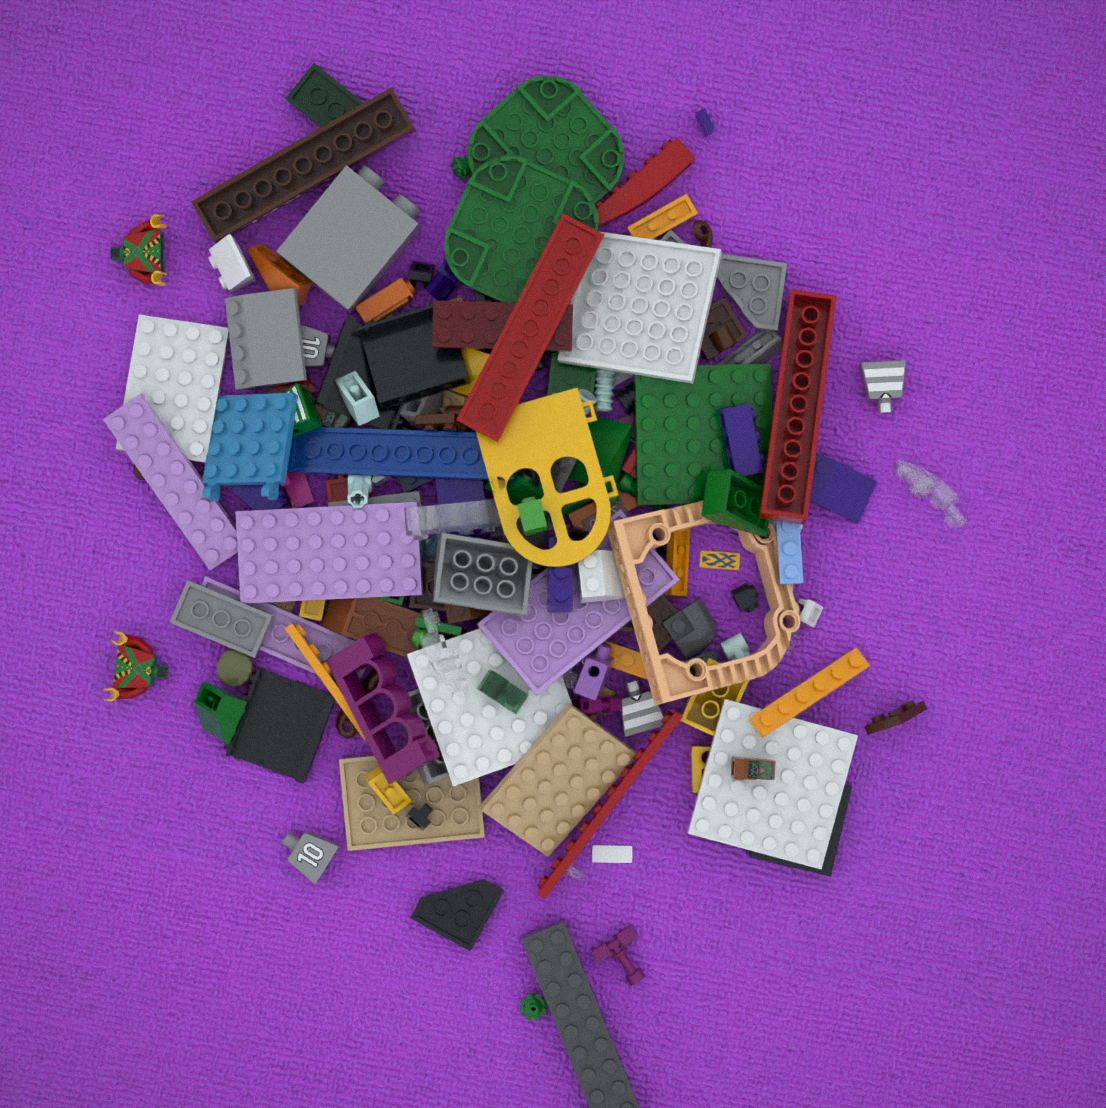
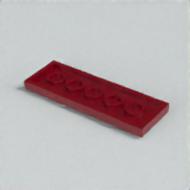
(481, 323)

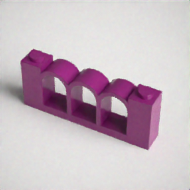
(420, 748)

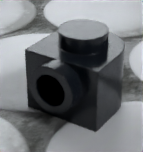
(745, 597)

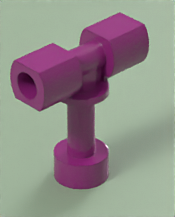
(604, 705)
(616, 949)

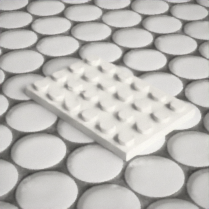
(180, 376)

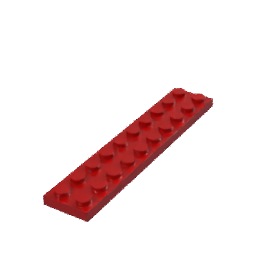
(530, 327)

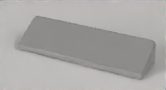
(755, 350)

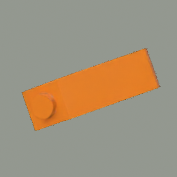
(279, 273)

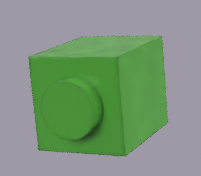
(532, 516)

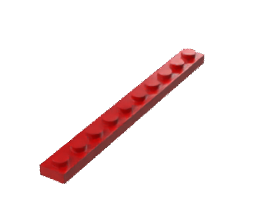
(614, 794)

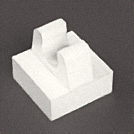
(810, 612)

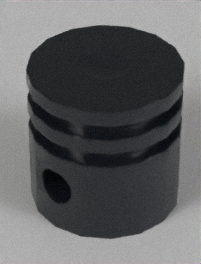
(626, 397)

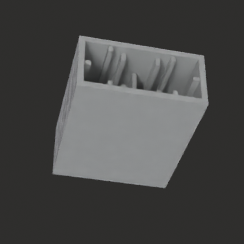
(351, 237)

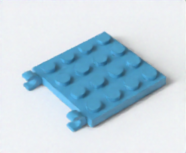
(250, 443)

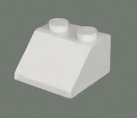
(231, 263)
(599, 578)

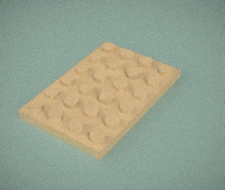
(558, 780)
(372, 824)

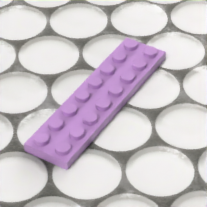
(174, 480)
(277, 640)

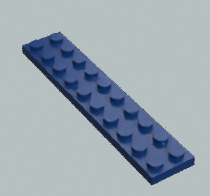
(388, 453)

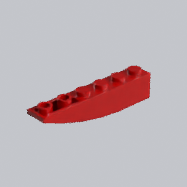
(646, 183)

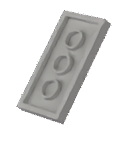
(221, 618)

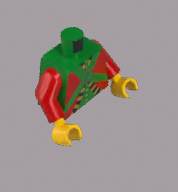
(143, 251)
(134, 668)

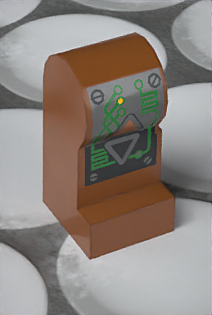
(752, 768)

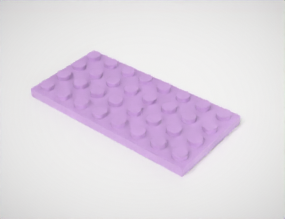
(327, 553)
(551, 643)

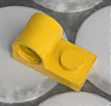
(697, 765)
(391, 794)

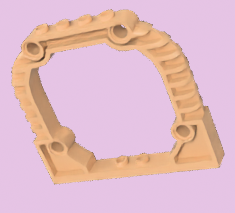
(667, 676)

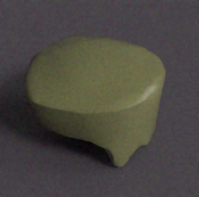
(234, 668)

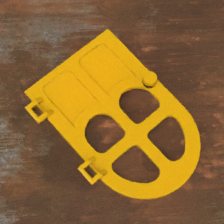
(534, 440)

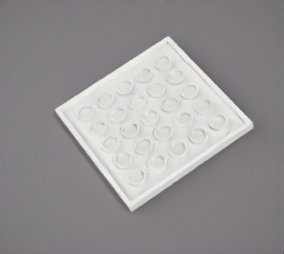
(643, 307)
(474, 730)
(777, 816)

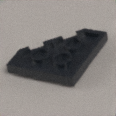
(459, 911)

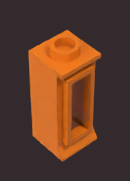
(386, 301)

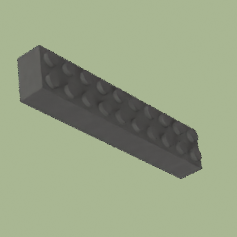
(578, 1017)

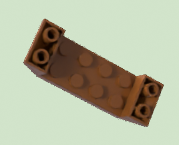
(371, 615)

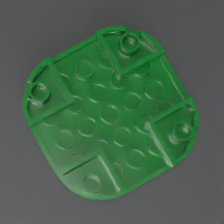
(555, 129)
(508, 222)

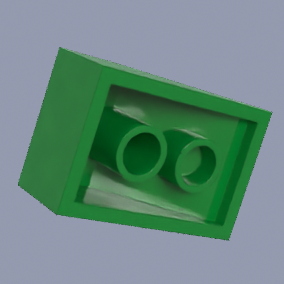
(610, 444)
(733, 502)

